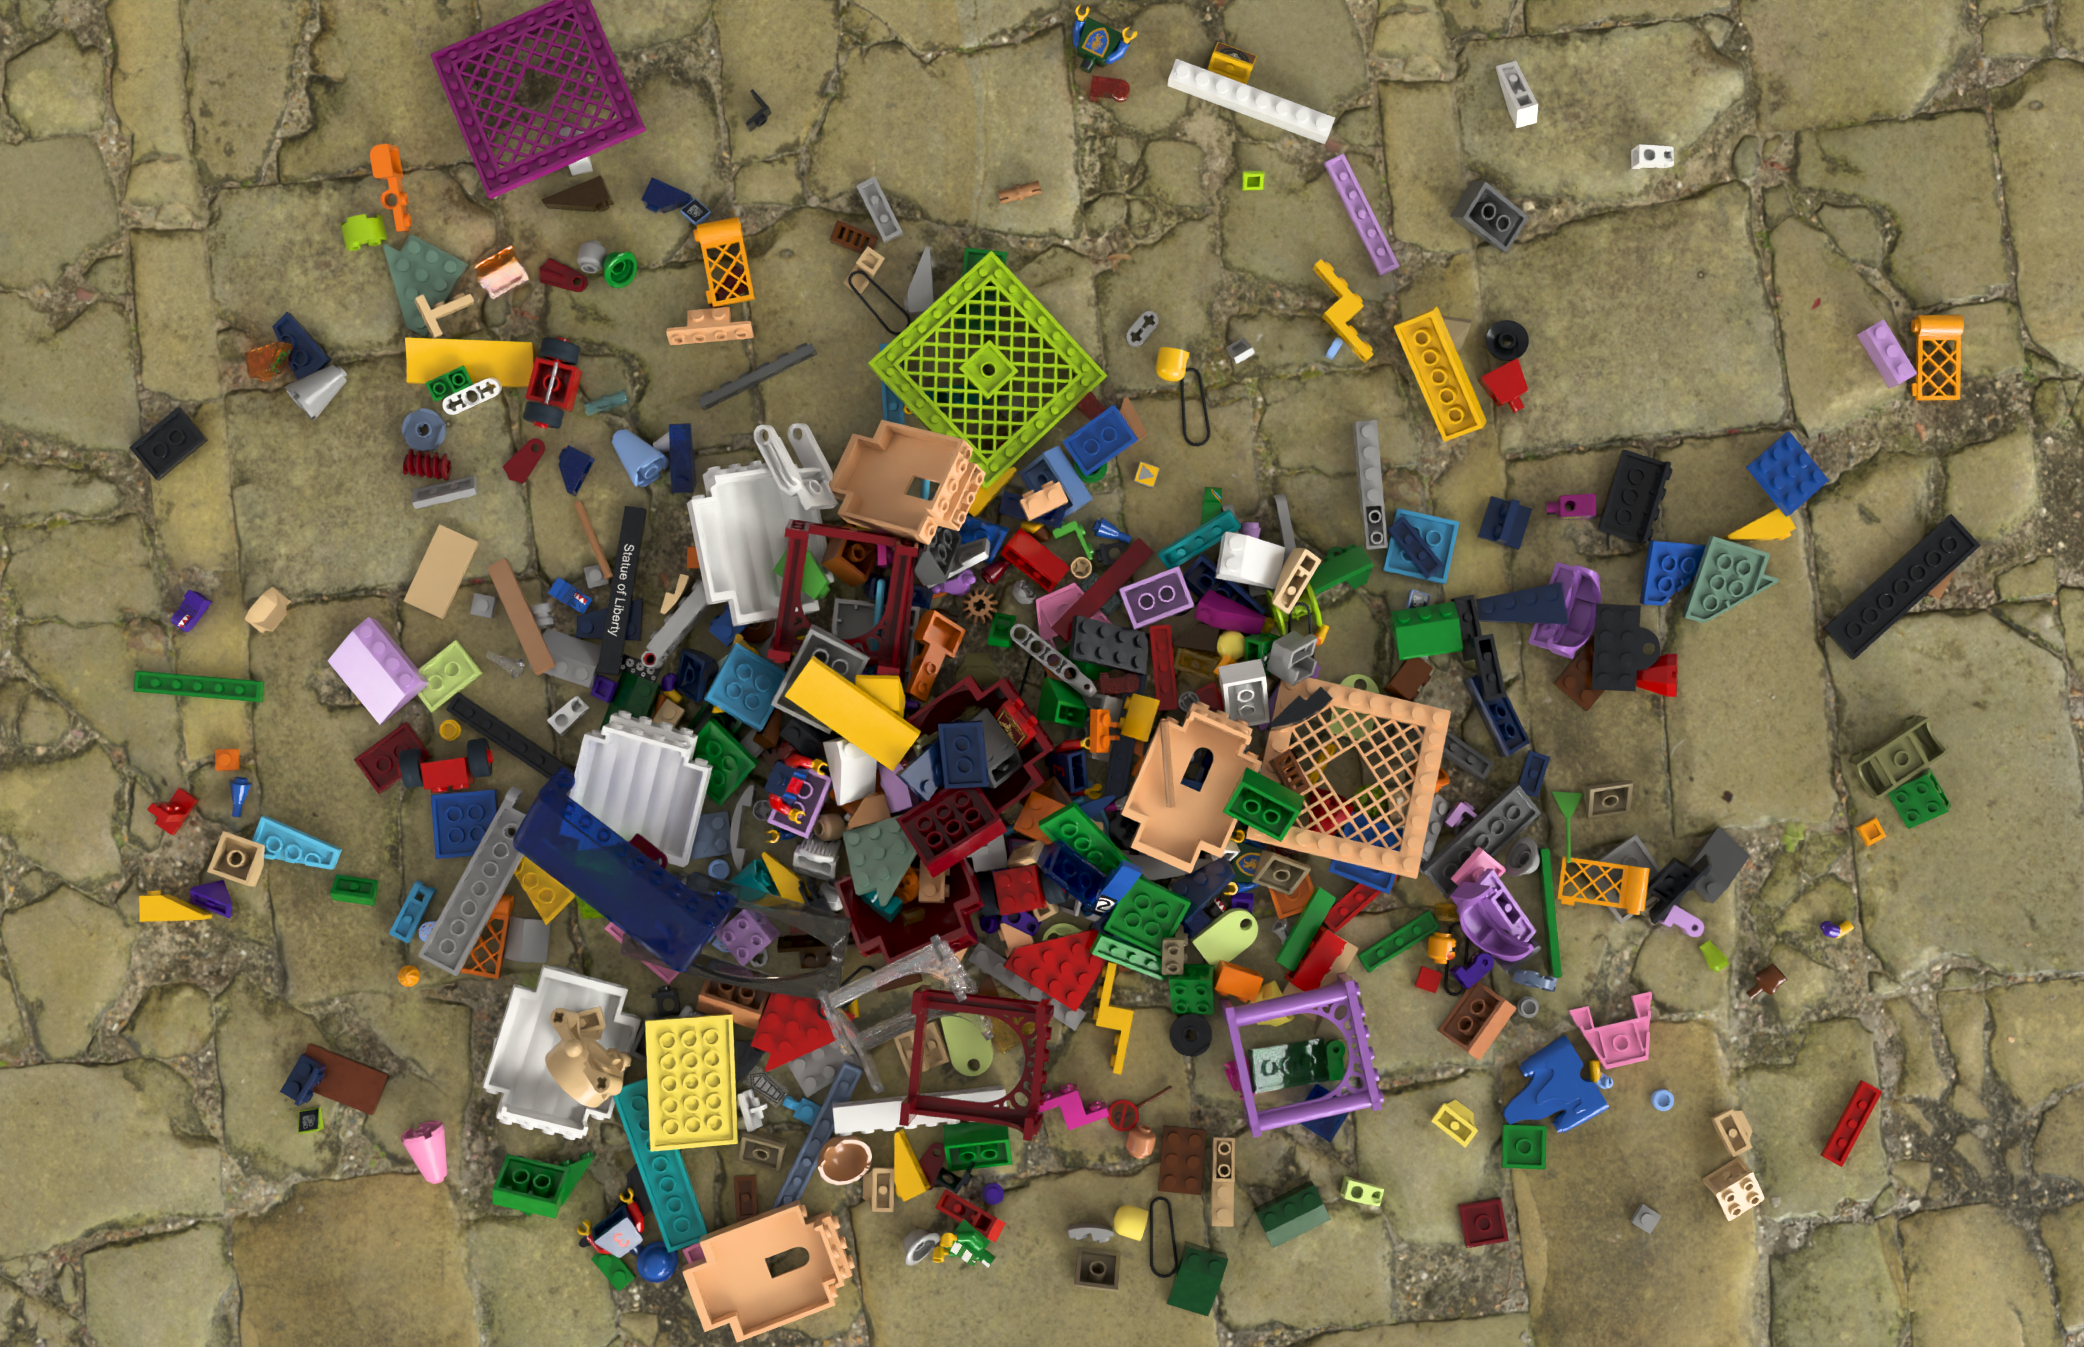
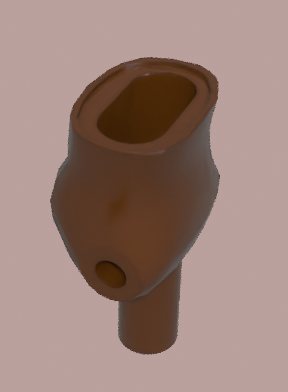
(1767, 981)

